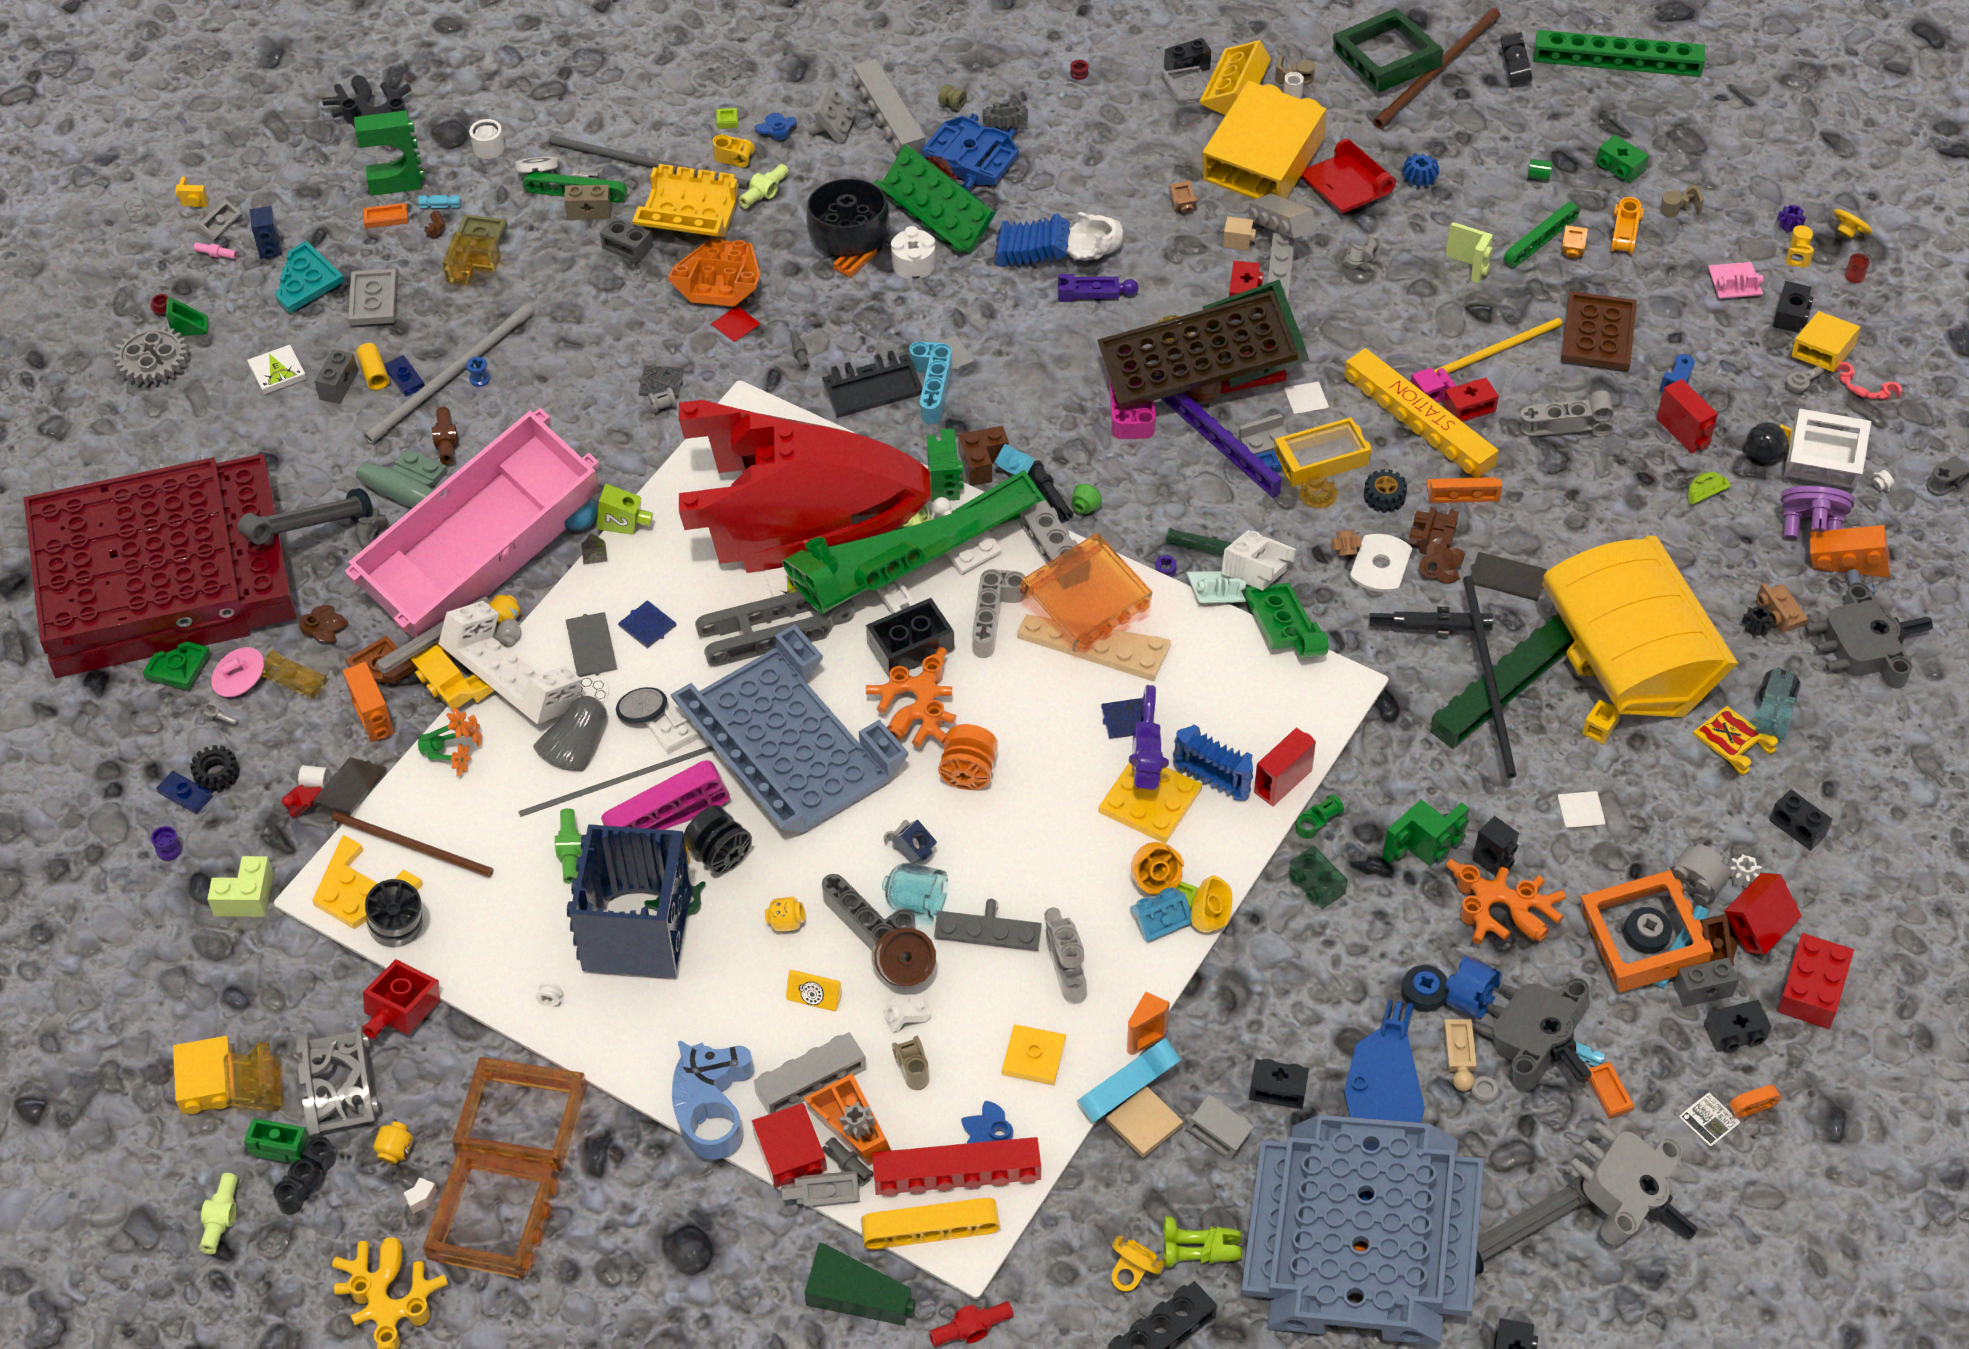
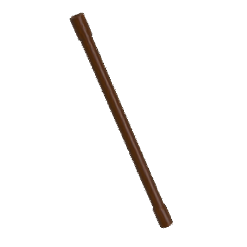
(1389, 112)

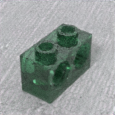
(1321, 874)

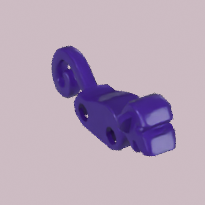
(1146, 748)

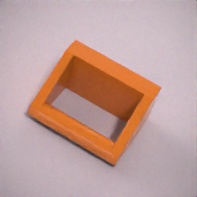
(1147, 1023)

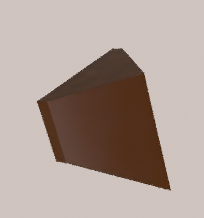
(1721, 936)

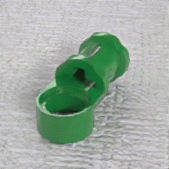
(1319, 816)

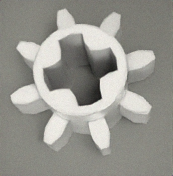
(1744, 870)

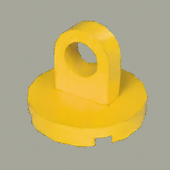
(1135, 1258)

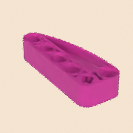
(1134, 421)
(672, 800)

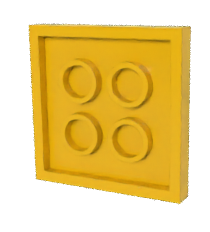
(1148, 810)

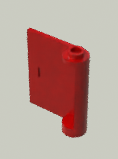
(1349, 178)

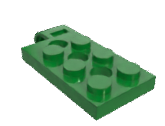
(1305, 636)

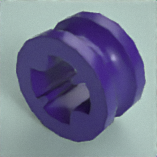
(1166, 560)

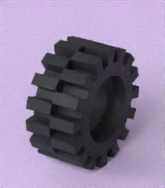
(211, 758)

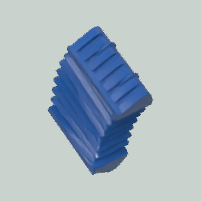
(1032, 241)
(1213, 762)

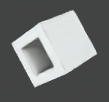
(420, 1195)

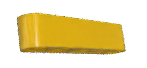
(930, 1223)

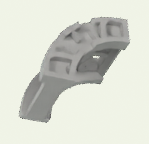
(341, 1048)

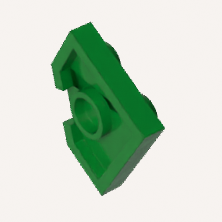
(178, 666)

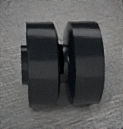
(393, 912)

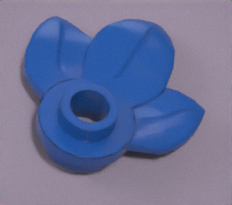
(776, 126)
(984, 1126)

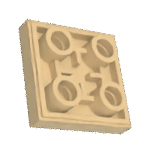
(1144, 1121)

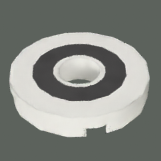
(537, 163)

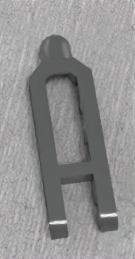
(748, 642)

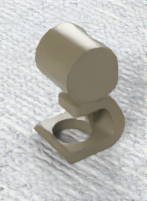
(1304, 67)
(1673, 201)

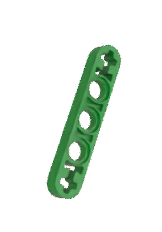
(534, 183)
(1541, 234)

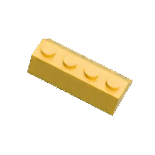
(1232, 73)

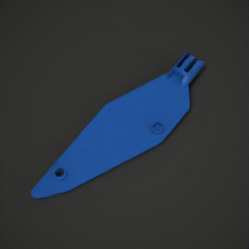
(1384, 1075)

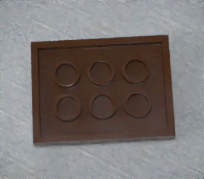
(1599, 330)

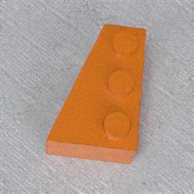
(1850, 549)
(829, 1105)

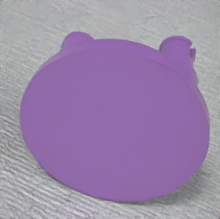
(1823, 504)

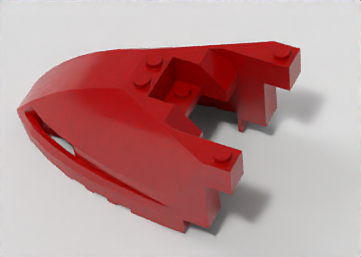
(794, 485)

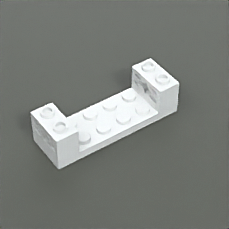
(469, 638)

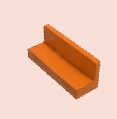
(1464, 490)

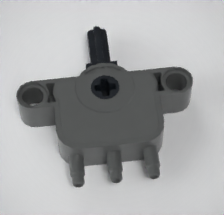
(1867, 638)

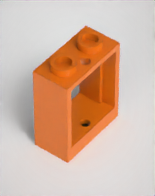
(368, 702)

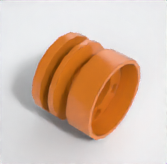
(968, 757)

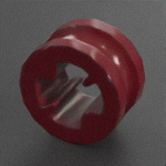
(1079, 69)

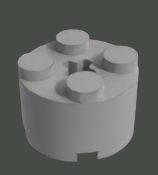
(1701, 872)

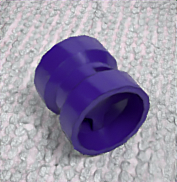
(166, 843)

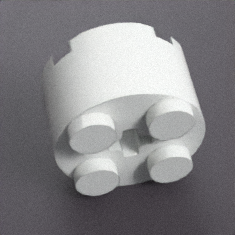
(913, 253)

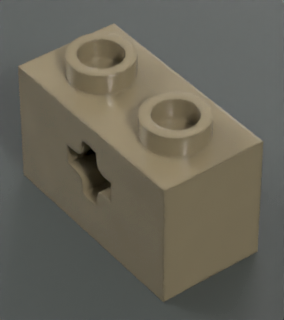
(587, 202)

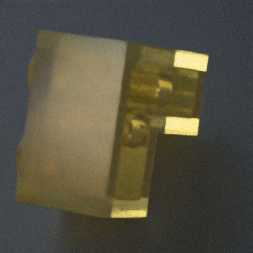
(470, 253)

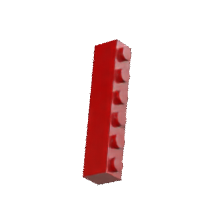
(956, 1166)

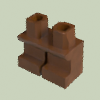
(1434, 525)

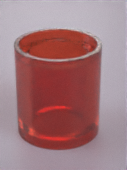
(1857, 268)

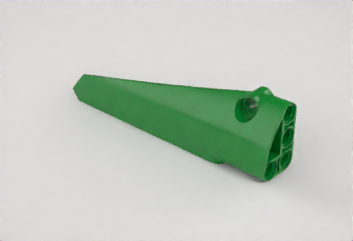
(843, 571)

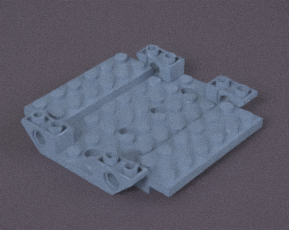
(1416, 1228)

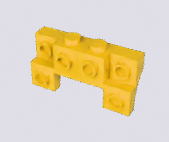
(446, 679)

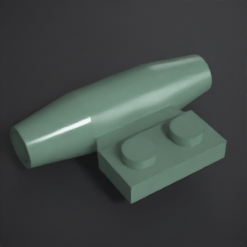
(407, 480)

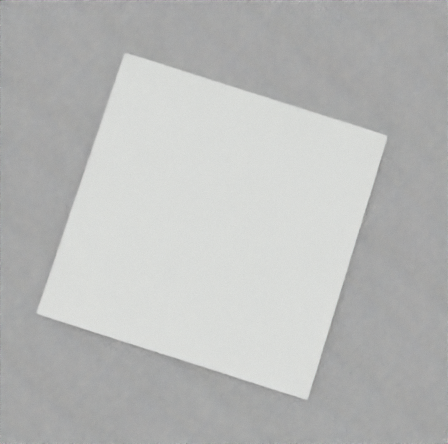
(1021, 840)

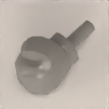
(507, 632)

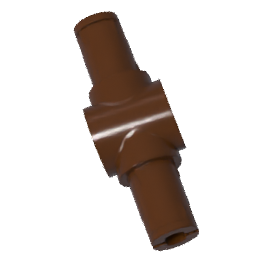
(444, 435)

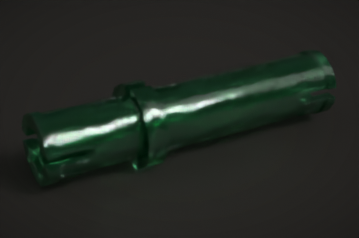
(1174, 536)

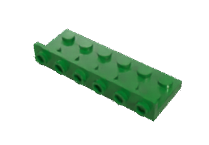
(936, 200)

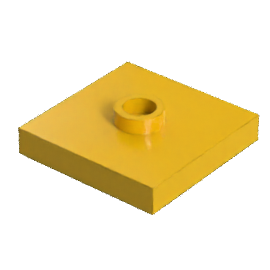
(1034, 1054)

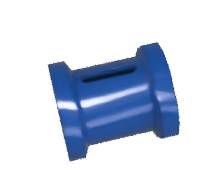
(478, 371)

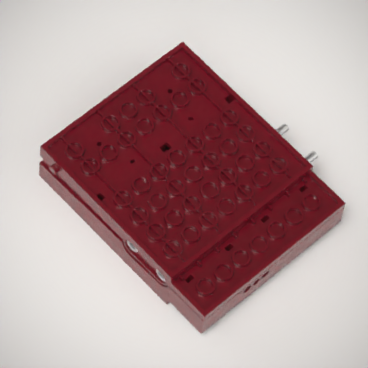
(154, 563)

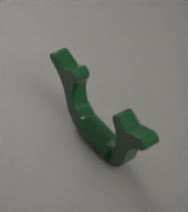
(694, 907)

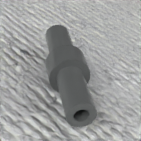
(799, 350)

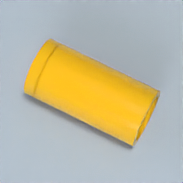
(372, 366)

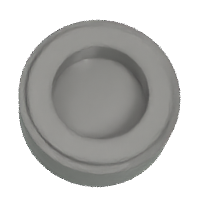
(1484, 1090)

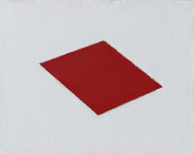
(735, 323)

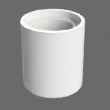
(1293, 84)
(313, 776)

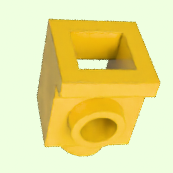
(1601, 722)

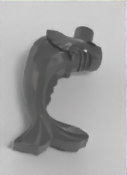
(369, 526)

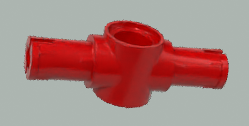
(970, 1324)

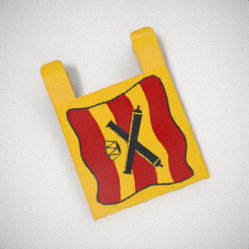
(1732, 736)

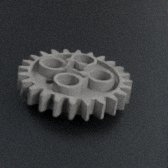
(141, 365)

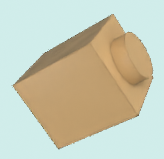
(1238, 233)

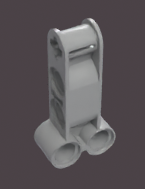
(1570, 416)

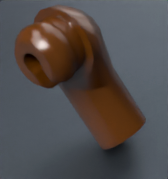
(437, 226)

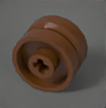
(918, 962)

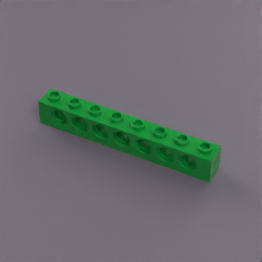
(1619, 53)

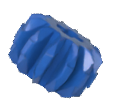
(1420, 170)

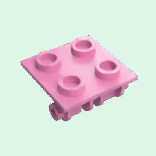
(1736, 280)

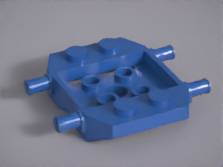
(962, 132)

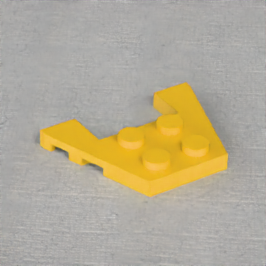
(345, 890)

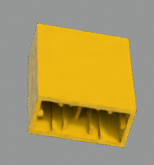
(1264, 142)

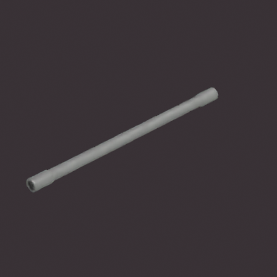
(414, 401)

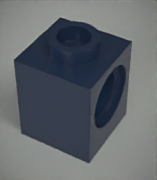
(904, 841)

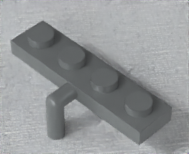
(988, 928)

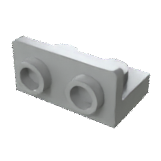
(1260, 435)

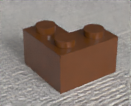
(979, 451)

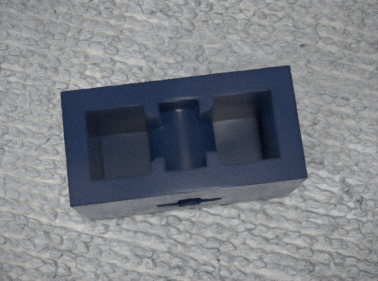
(265, 232)

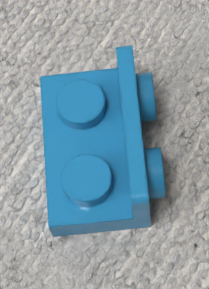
(1162, 913)

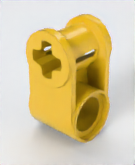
(731, 150)

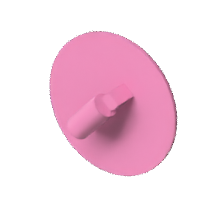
(237, 672)

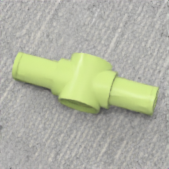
(763, 186)
(218, 1213)

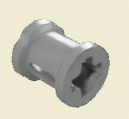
(662, 400)

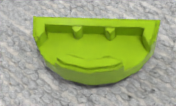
(1706, 485)

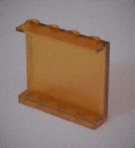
(1088, 591)

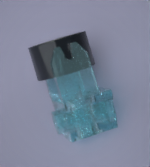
(1778, 697)

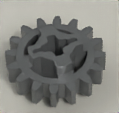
(1005, 115)

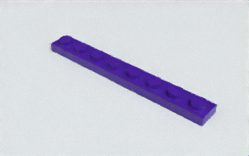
(1225, 442)

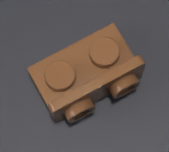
(1783, 607)

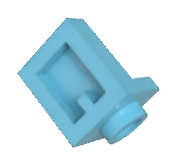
(1013, 460)

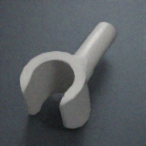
(217, 714)
(891, 834)

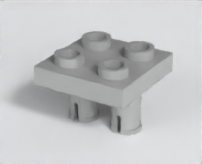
(832, 114)

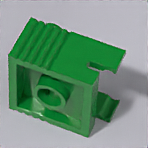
(944, 466)

